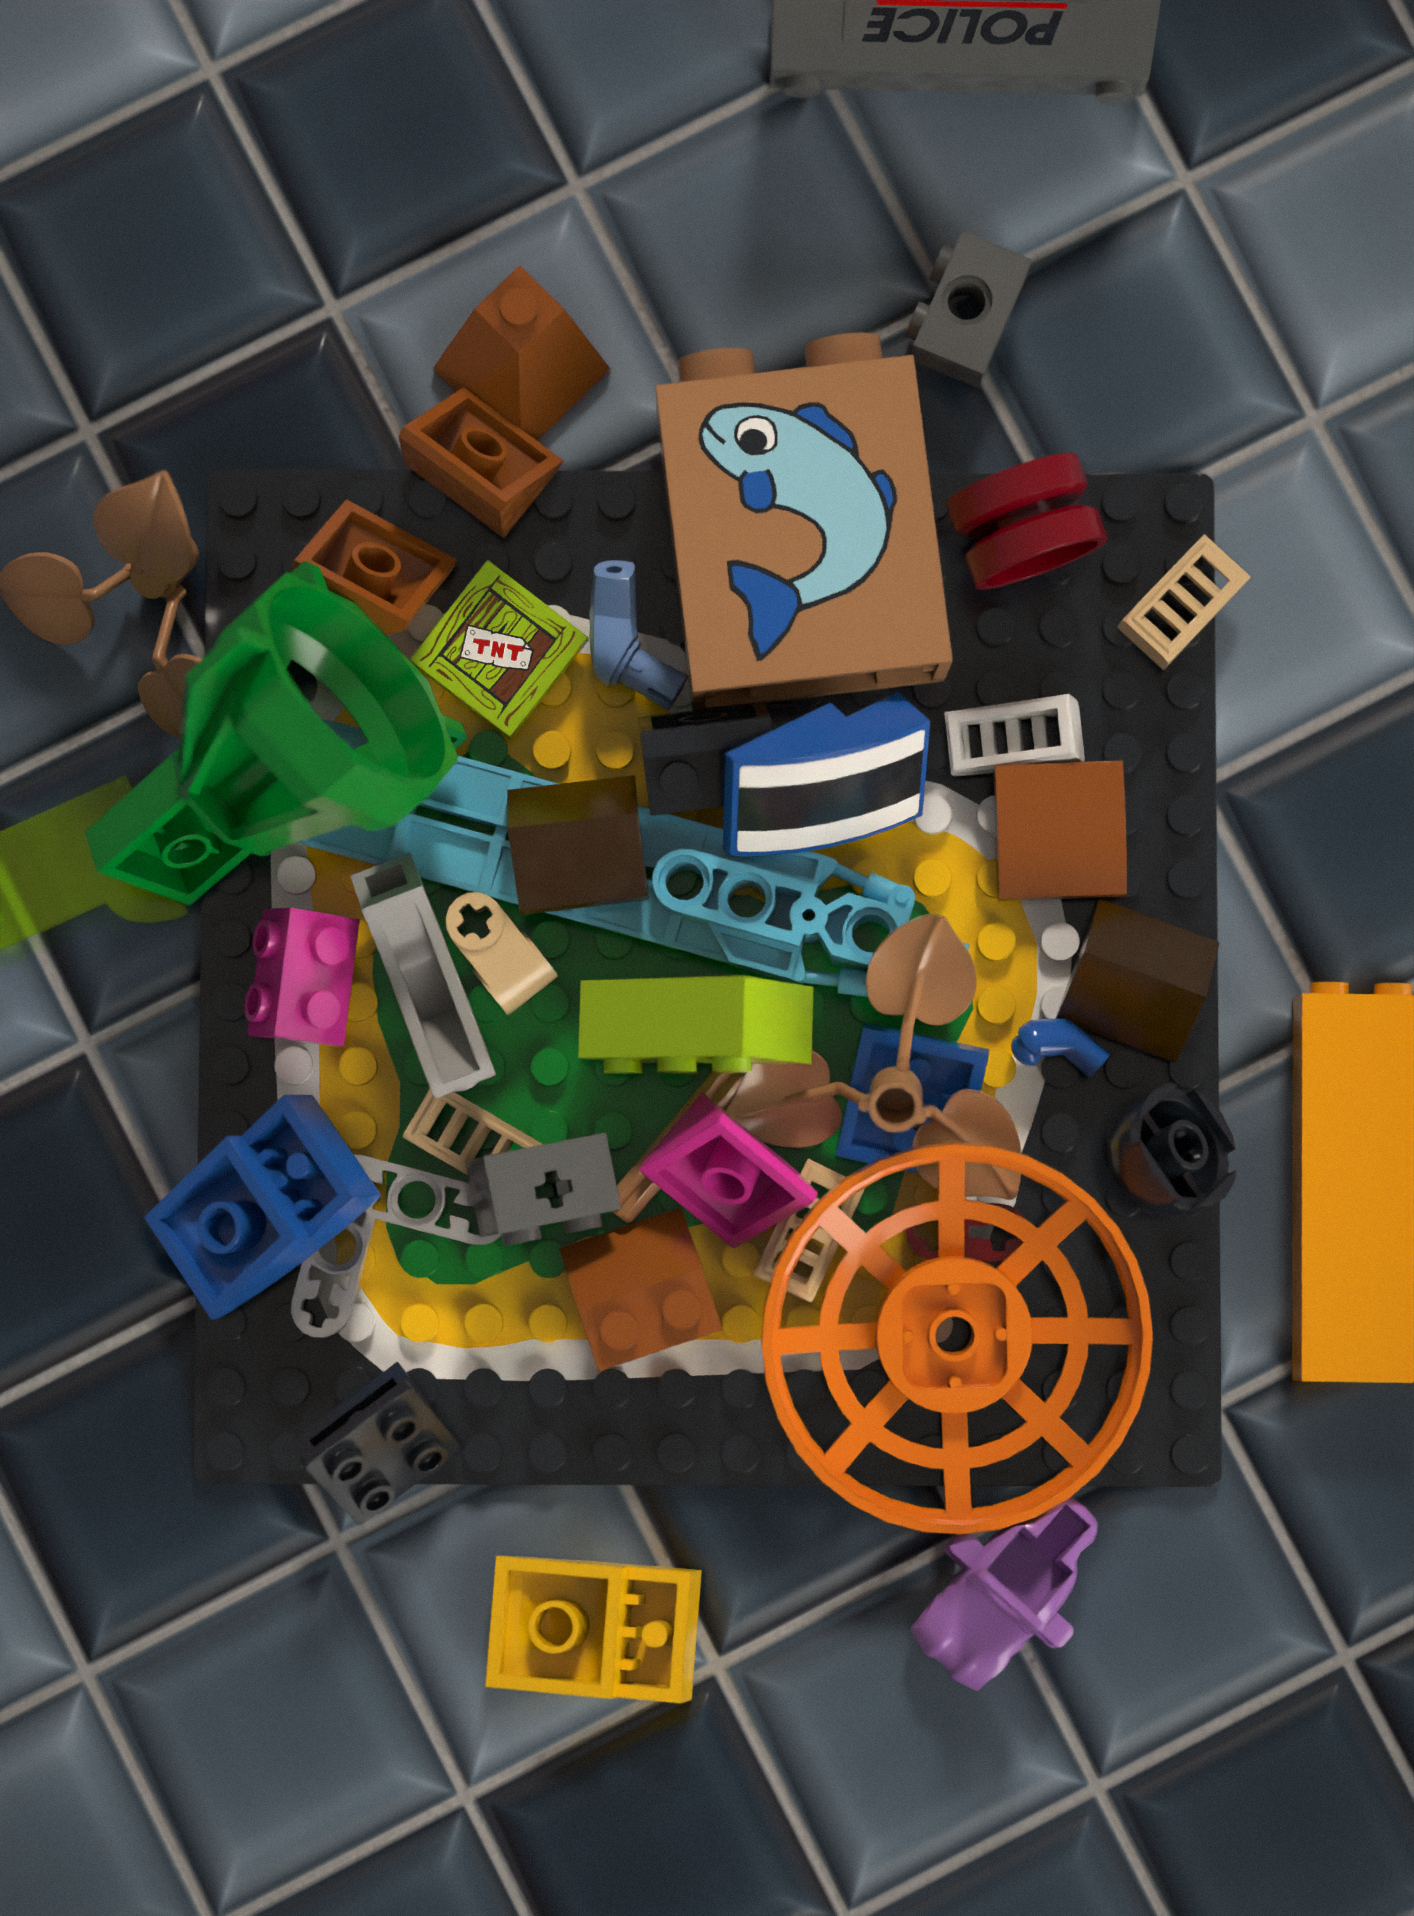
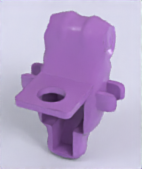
(1005, 1593)

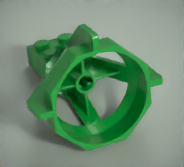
(259, 760)

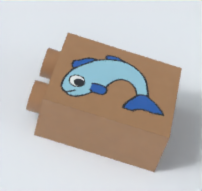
(802, 524)

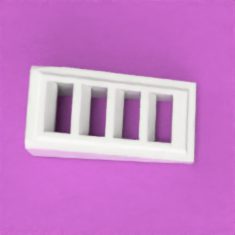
(1060, 706)

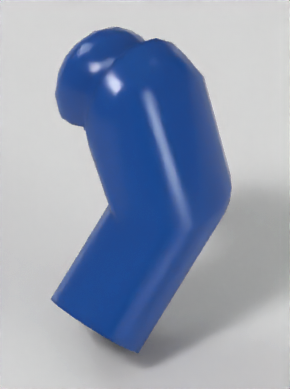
(1057, 1038)

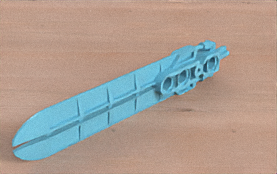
(701, 926)

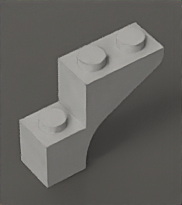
(423, 976)

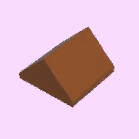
(478, 459)

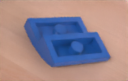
(938, 1064)

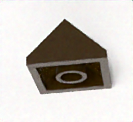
(576, 845)
(1139, 980)

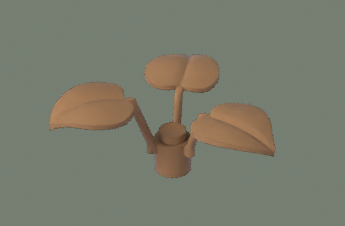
(151, 534)
(925, 976)

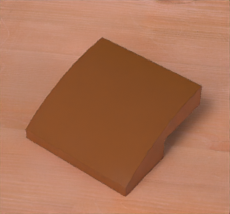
(1060, 830)

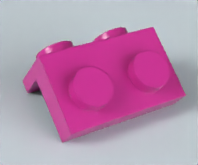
(302, 976)

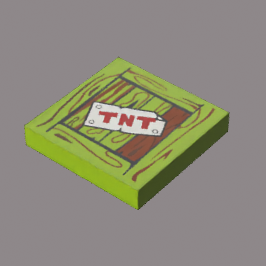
(499, 649)

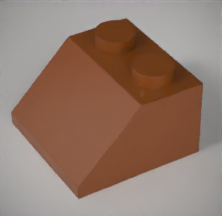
(640, 1289)

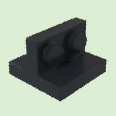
(688, 753)

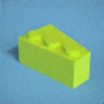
(694, 1022)

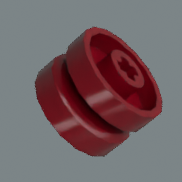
(1026, 520)

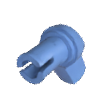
(614, 638)

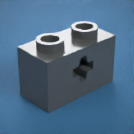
(580, 1181)

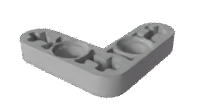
(363, 1229)

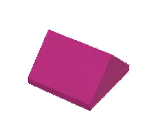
(725, 1174)

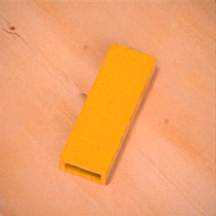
(1353, 1184)

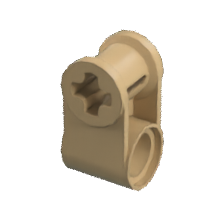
(503, 959)

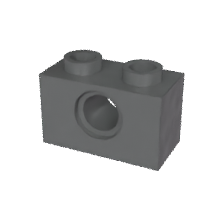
(991, 278)

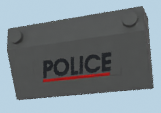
(964, 46)

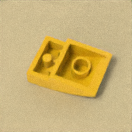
(593, 1628)

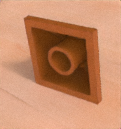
(523, 356)
(376, 566)

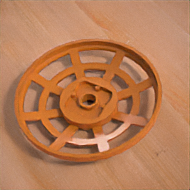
(981, 1370)

